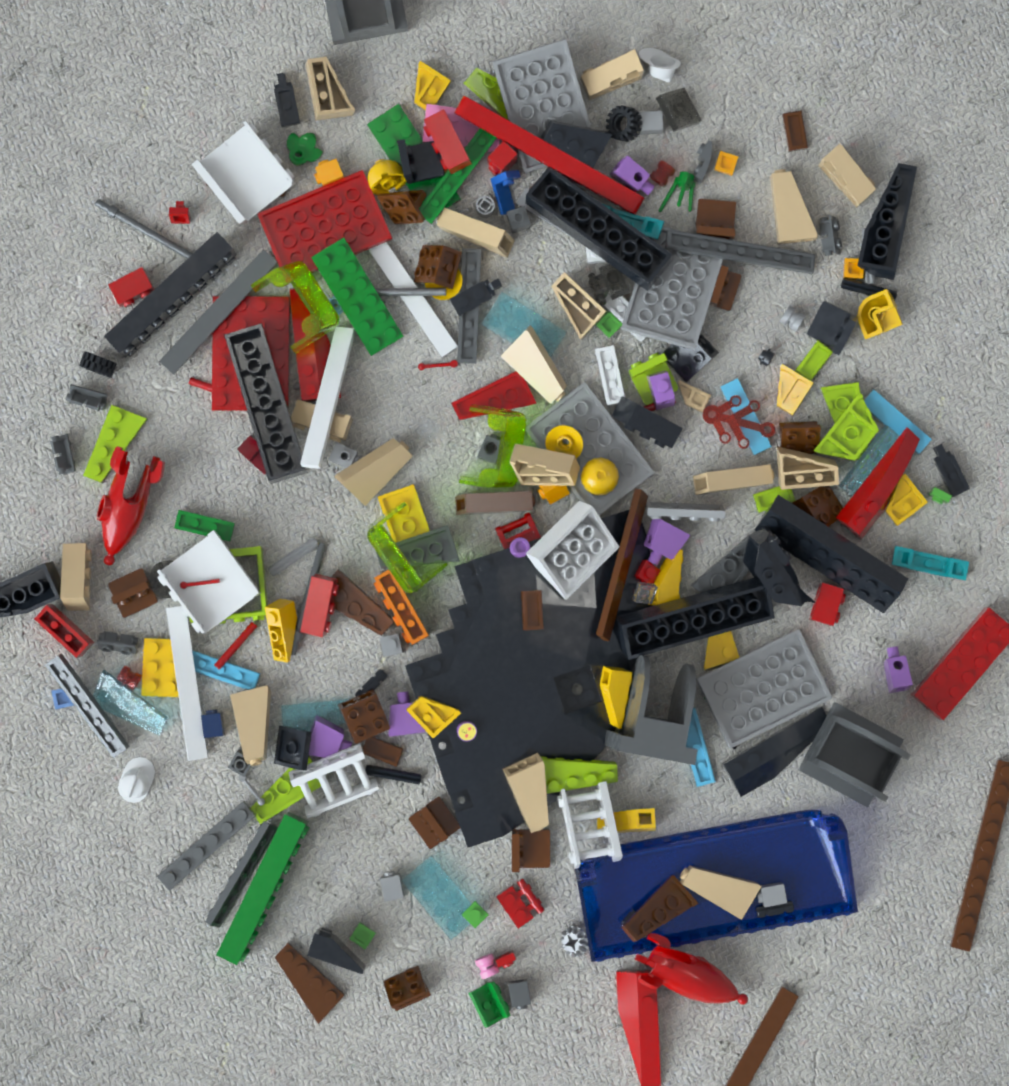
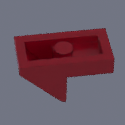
(251, 452)

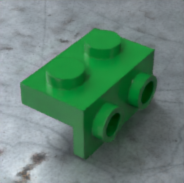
(489, 1003)

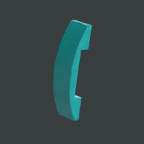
(648, 226)
(930, 563)

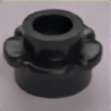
(766, 357)

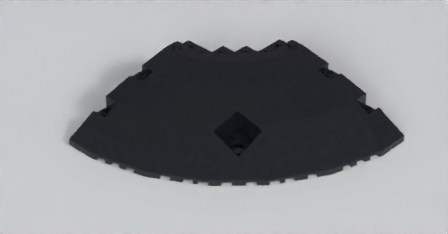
(521, 680)

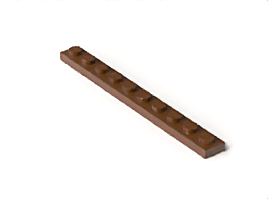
(982, 858)

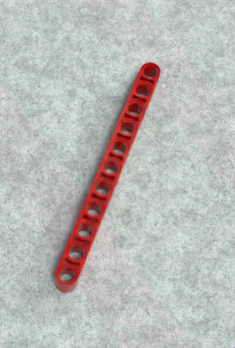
(549, 155)

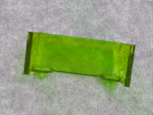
(323, 315)
(513, 429)
(394, 557)

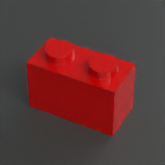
(501, 159)
(131, 287)
(827, 604)

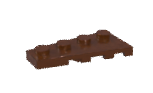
(359, 606)
(313, 987)

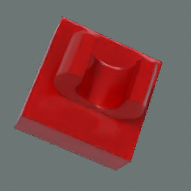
(179, 214)

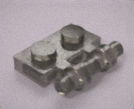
(614, 283)

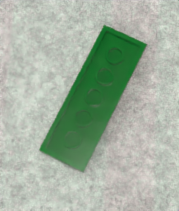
(395, 126)
(357, 296)

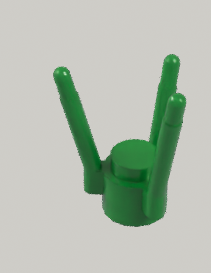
(684, 182)

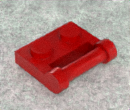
(529, 534)

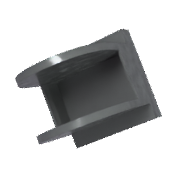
(364, 19)
(653, 735)
(853, 755)

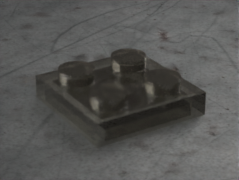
(678, 109)

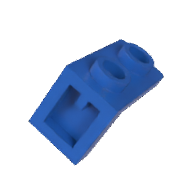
(502, 191)

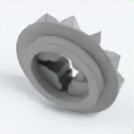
(580, 946)

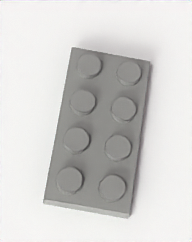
(679, 510)

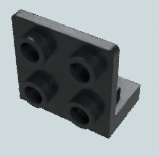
(419, 162)
(832, 326)
(687, 361)

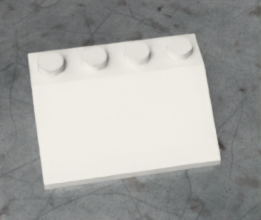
(573, 549)

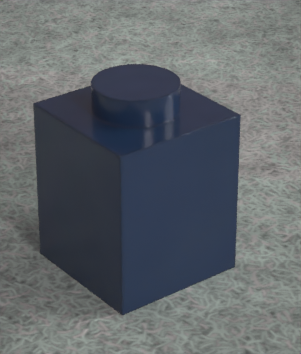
(213, 724)

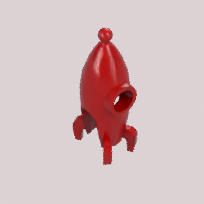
(124, 515)
(687, 974)

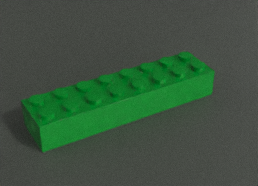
(261, 890)

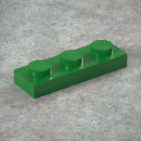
(204, 525)

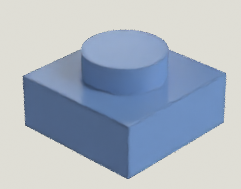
(60, 699)

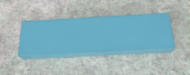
(894, 419)
(757, 441)
(228, 673)
(702, 769)

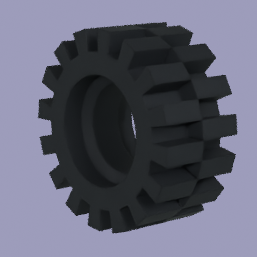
(632, 123)
(97, 364)

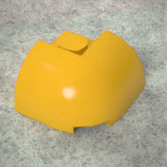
(878, 314)

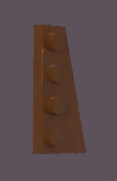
(662, 906)

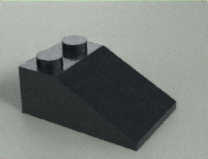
(332, 950)

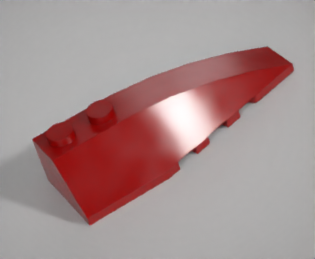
(312, 358)
(877, 489)
(640, 1022)

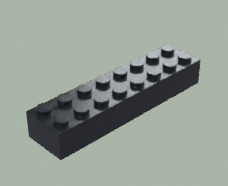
(598, 228)
(171, 295)
(265, 403)
(833, 554)
(694, 617)

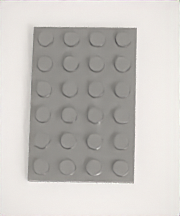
(540, 88)
(677, 301)
(600, 439)
(764, 688)

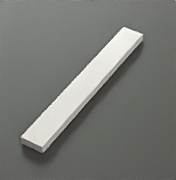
(416, 304)
(327, 397)
(186, 684)

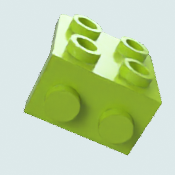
(639, 371)

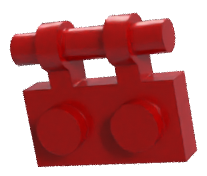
(514, 905)

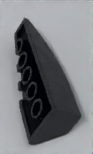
(886, 227)
(30, 590)
(770, 756)

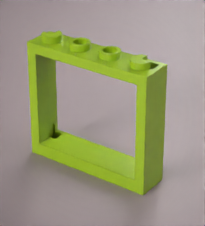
(257, 615)

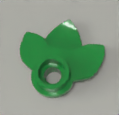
(305, 146)

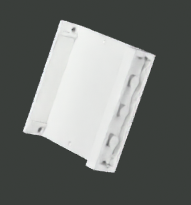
(245, 174)
(210, 602)

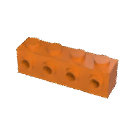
(401, 606)

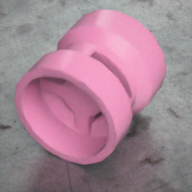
(487, 961)

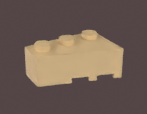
(612, 75)
(326, 92)

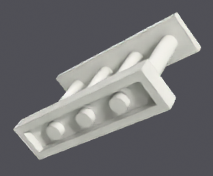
(331, 763)
(609, 830)

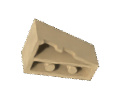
(847, 175)
(578, 304)
(303, 415)
(543, 466)
(805, 470)
(76, 576)

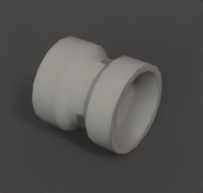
(485, 210)
(792, 318)

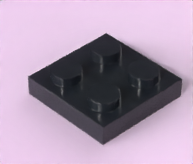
(292, 747)

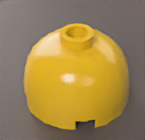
(385, 176)
(599, 476)

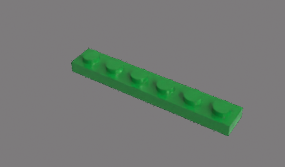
(451, 182)

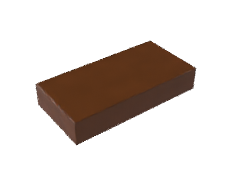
(795, 131)
(532, 610)
(382, 751)

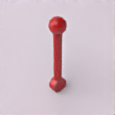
(453, 364)
(184, 585)

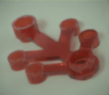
(735, 421)

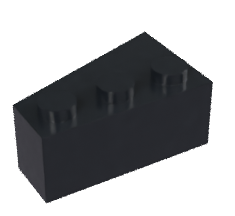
(578, 141)
(647, 423)

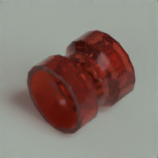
(661, 174)
(129, 678)

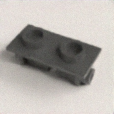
(830, 228)
(93, 399)
(61, 445)
(126, 645)

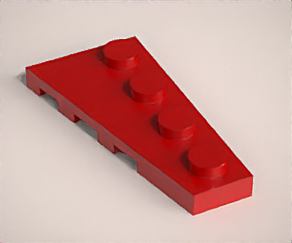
(505, 393)

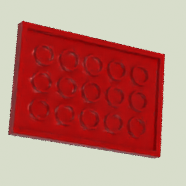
(322, 218)
(275, 318)

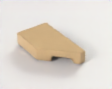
(693, 397)

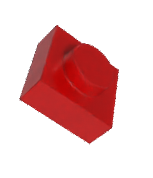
(647, 572)
(506, 959)

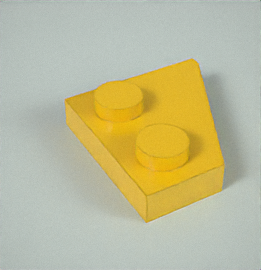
(429, 86)
(791, 390)
(904, 501)
(720, 650)
(432, 715)

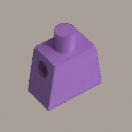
(625, 172)
(661, 390)
(664, 540)
(899, 679)
(400, 720)
(326, 738)

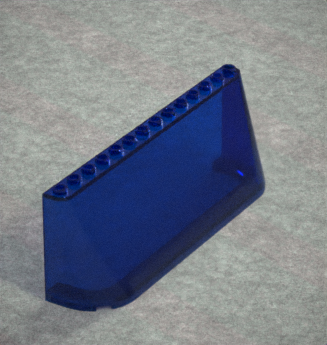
(795, 848)

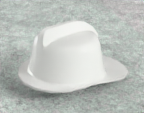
(660, 64)
(136, 779)

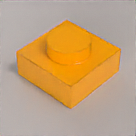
(726, 163)
(851, 269)

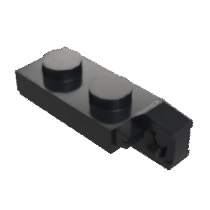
(286, 102)
(475, 296)
(950, 471)

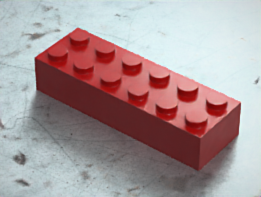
(963, 664)

